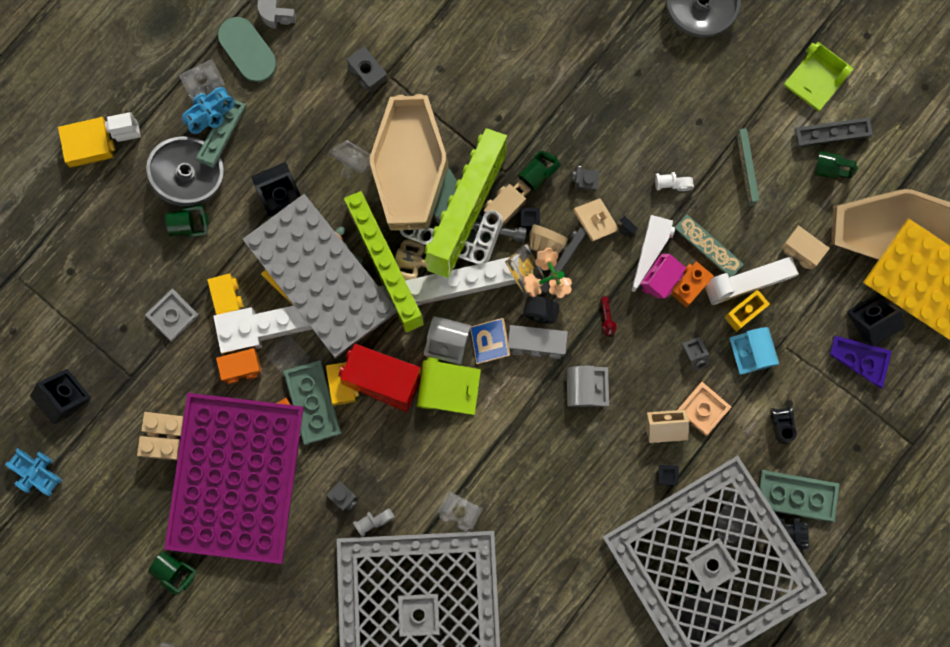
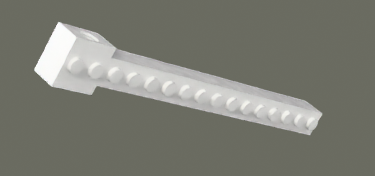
(246, 330)

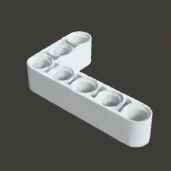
(472, 249)
(725, 288)

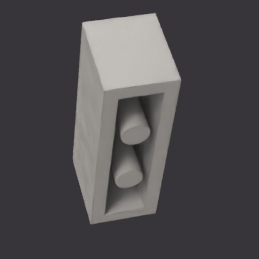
(537, 341)

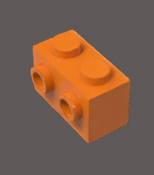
(691, 284)
(238, 366)

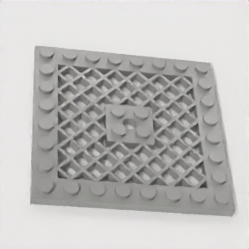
(733, 473)
(348, 587)

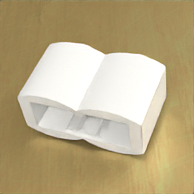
(123, 127)

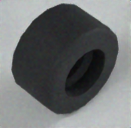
(541, 309)

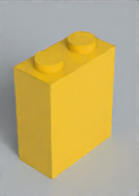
(86, 142)

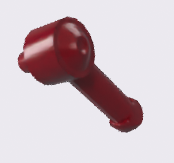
(609, 326)

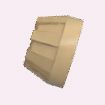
(544, 238)

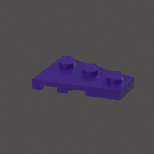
(862, 358)

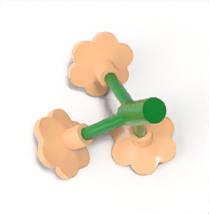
(558, 283)

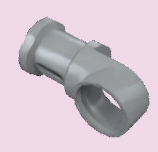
(369, 521)

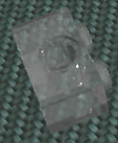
(204, 71)
(453, 501)

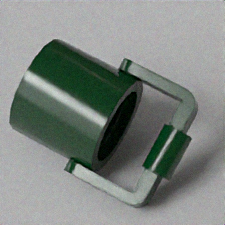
(830, 163)
(536, 173)
(182, 222)
(166, 570)

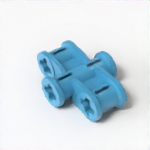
(216, 108)
(33, 472)

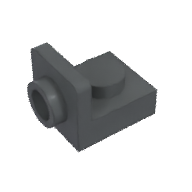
(585, 179)
(696, 353)
(342, 497)

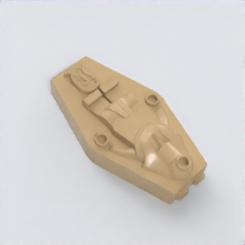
(408, 162)
(873, 222)

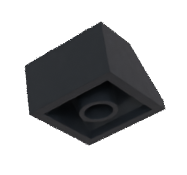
(276, 188)
(876, 319)
(59, 396)

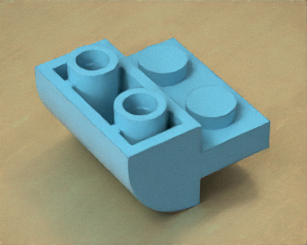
(754, 350)

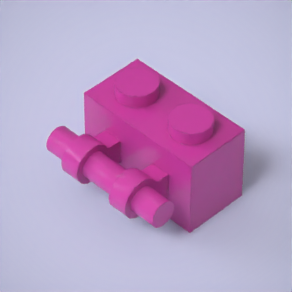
(663, 276)

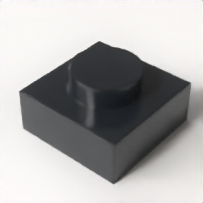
(529, 217)
(626, 227)
(668, 475)

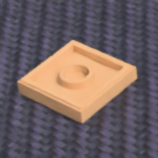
(704, 408)

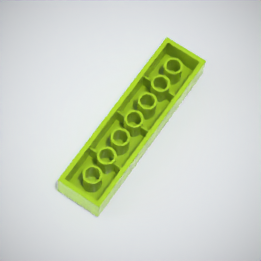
(466, 203)

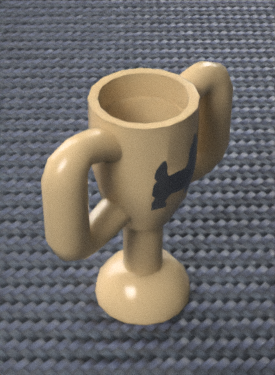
(410, 260)

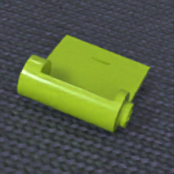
(818, 76)
(445, 387)

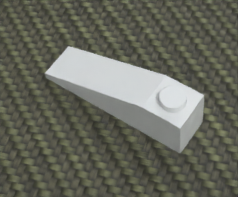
(655, 238)

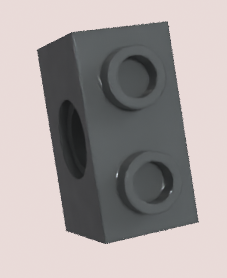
(361, 60)

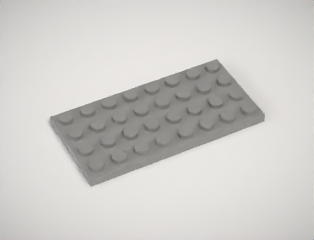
(320, 275)

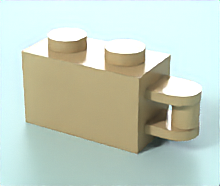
(507, 202)

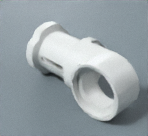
(670, 180)

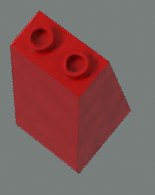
(380, 376)

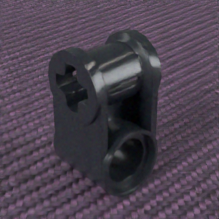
(783, 422)

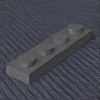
(833, 132)
(566, 254)

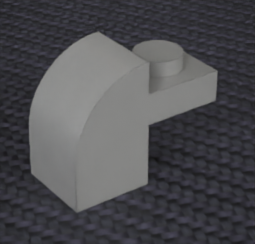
(271, 13)

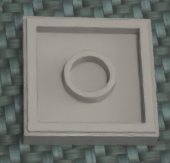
(172, 315)

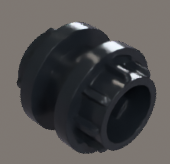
(798, 533)

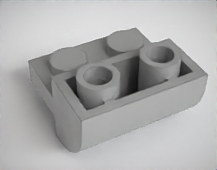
(447, 340)
(587, 386)

